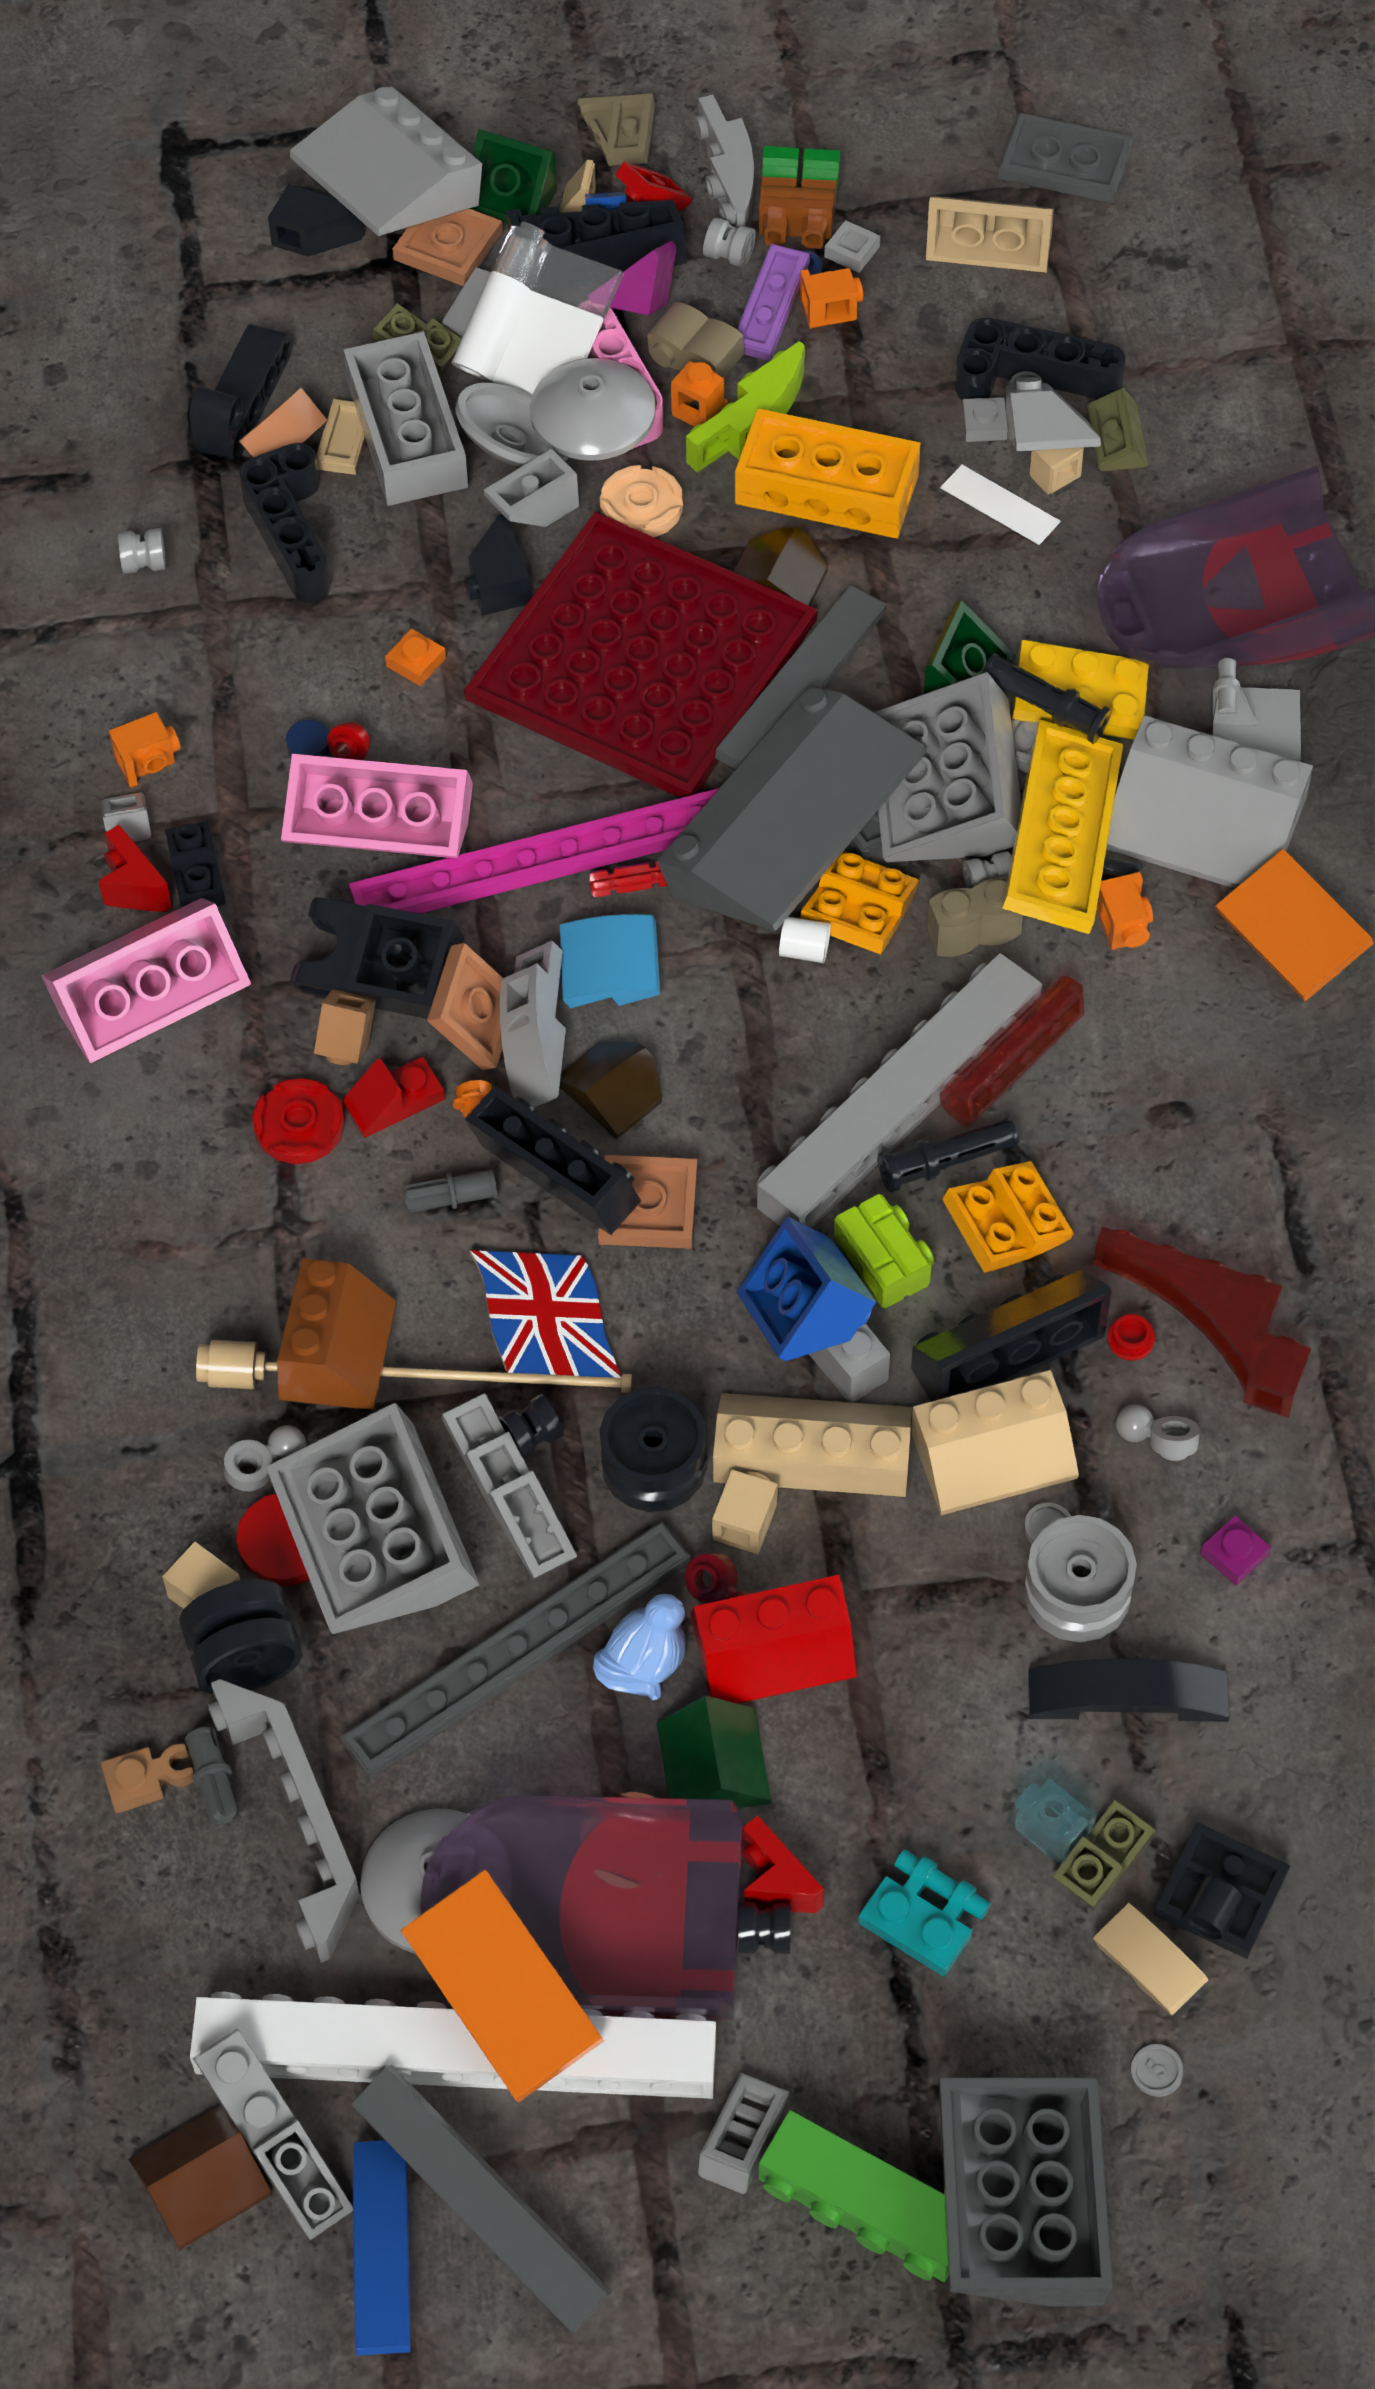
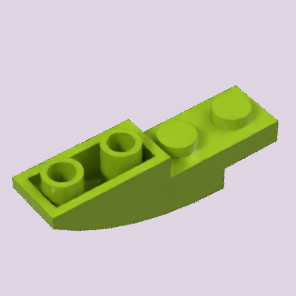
(767, 388)

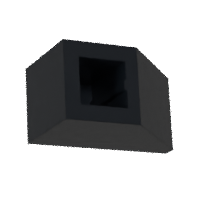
(312, 222)

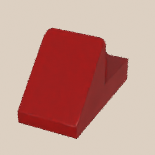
(651, 186)
(133, 879)
(390, 1097)
(784, 1875)

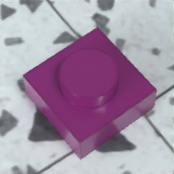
(1235, 1550)

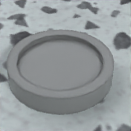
(1042, 1516)
(1157, 2070)

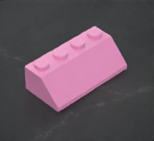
(377, 806)
(147, 979)

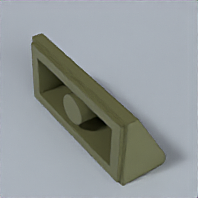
(1120, 430)

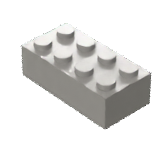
(406, 418)

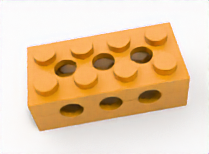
(827, 473)

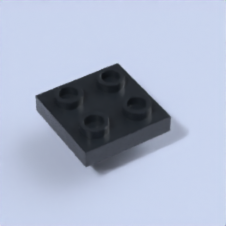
(1222, 1890)

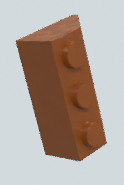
(334, 1337)

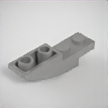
(730, 162)
(528, 1025)
(273, 2134)

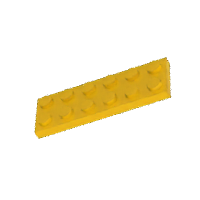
(1063, 827)

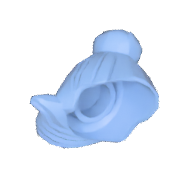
(644, 1648)

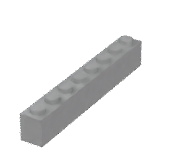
(896, 1097)

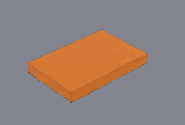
(1294, 925)

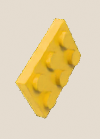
(1097, 676)

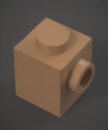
(344, 1027)

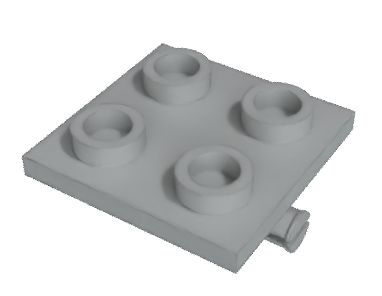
(1256, 716)

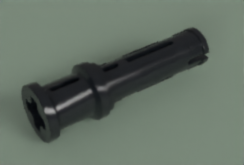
(1064, 706)
(928, 1158)

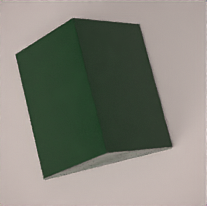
(513, 176)
(962, 649)
(714, 1753)

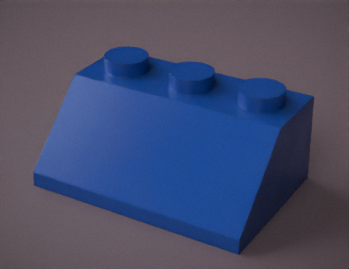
(804, 1293)

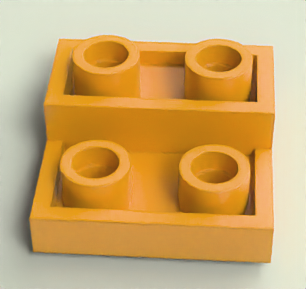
(861, 901)
(1007, 1216)

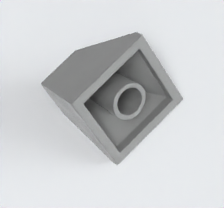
(1044, 419)

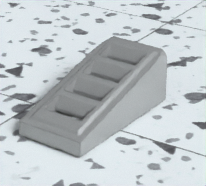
(732, 2164)

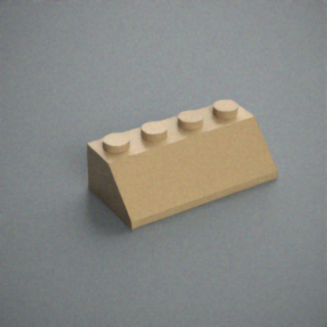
(814, 1443)

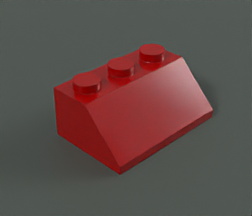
(775, 1641)

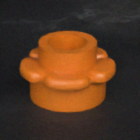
(470, 1095)

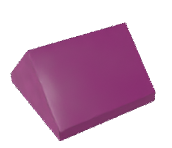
(647, 282)

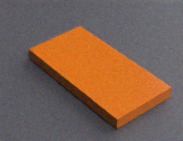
(502, 1986)

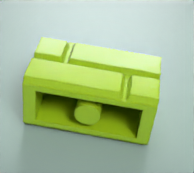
(883, 1250)

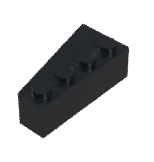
(611, 236)

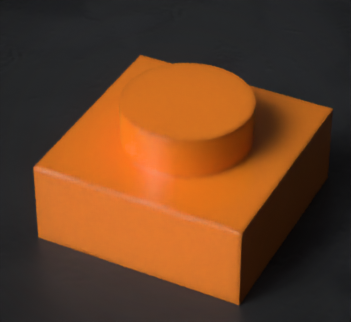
(415, 657)

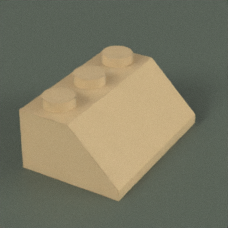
(989, 233)
(994, 1442)

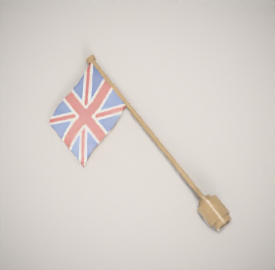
(539, 1315)

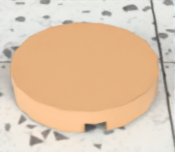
(642, 499)

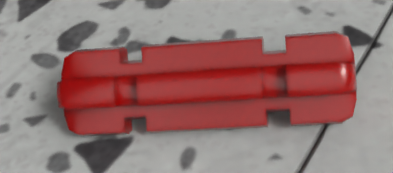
(625, 879)

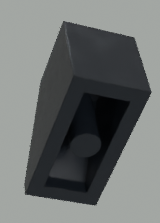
(497, 571)

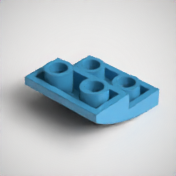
(609, 959)

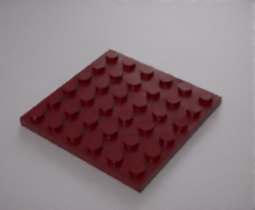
(640, 655)

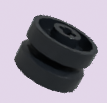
(653, 1449)
(241, 1635)

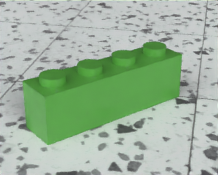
(859, 2193)

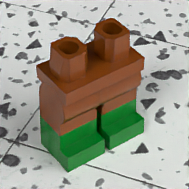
(793, 209)

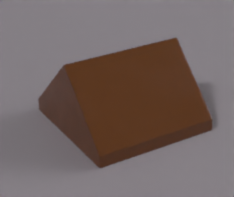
(200, 2176)

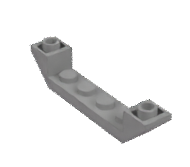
(252, 1714)

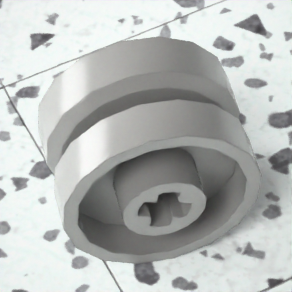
(1079, 1578)

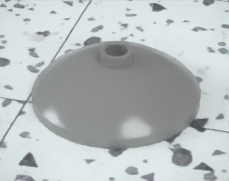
(592, 409)
(500, 422)
(396, 1870)

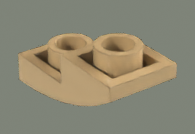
(1150, 1959)

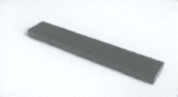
(813, 663)
(482, 2199)

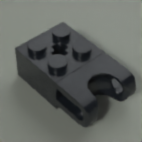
(371, 948)

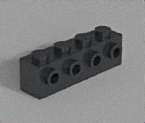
(554, 1159)

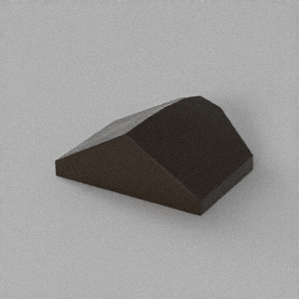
(784, 562)
(614, 1084)

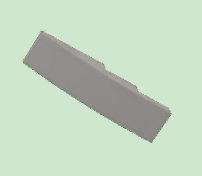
(509, 1486)

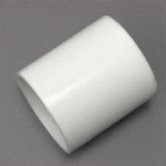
(804, 939)

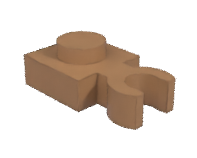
(137, 1779)

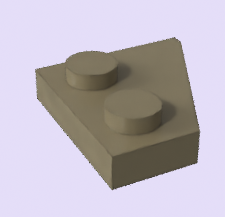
(620, 126)

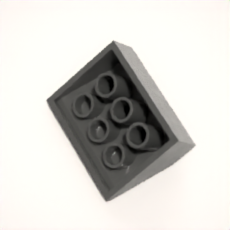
(1025, 2190)

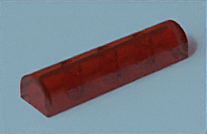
(1014, 1051)

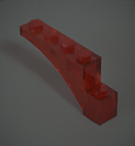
(1224, 1305)

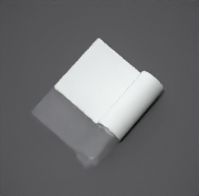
(535, 311)

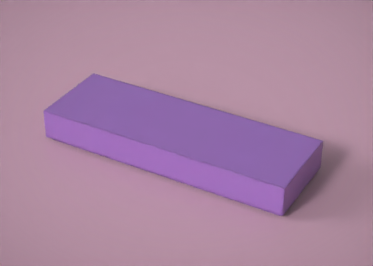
(771, 300)

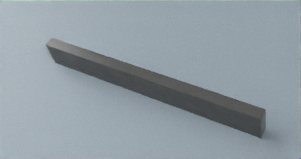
(515, 1650)

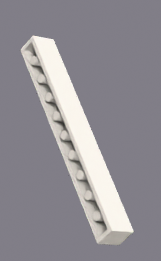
(436, 2048)

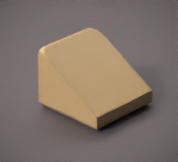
(580, 184)
(1055, 467)

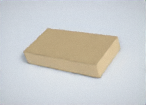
(341, 439)

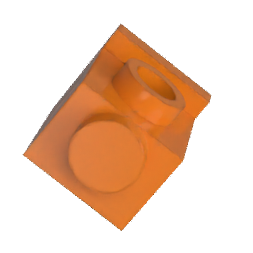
(829, 297)
(698, 383)
(143, 747)
(1124, 911)

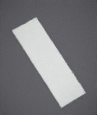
(1000, 504)

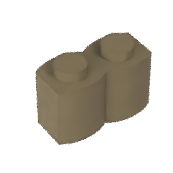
(691, 336)
(970, 917)

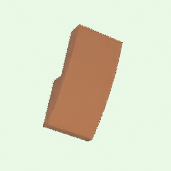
(286, 424)

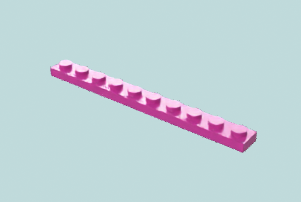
(531, 858)

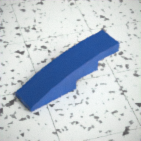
(381, 2250)

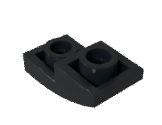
(195, 864)

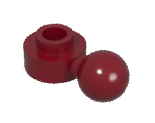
(723, 1578)

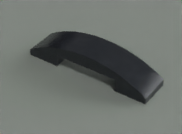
(1128, 1686)

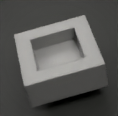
(852, 246)
(984, 419)

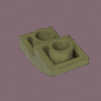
(401, 322)
(1104, 1854)

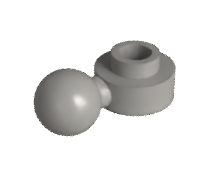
(1169, 1436)
(281, 1443)

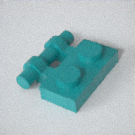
(916, 1925)

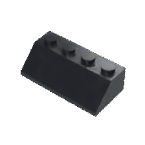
(1013, 1337)

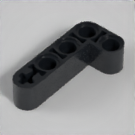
(1061, 360)
(241, 394)
(270, 493)

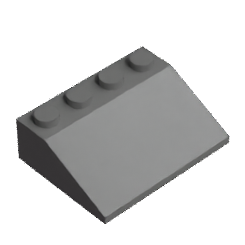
(390, 163)
(965, 787)
(1205, 803)
(372, 1523)

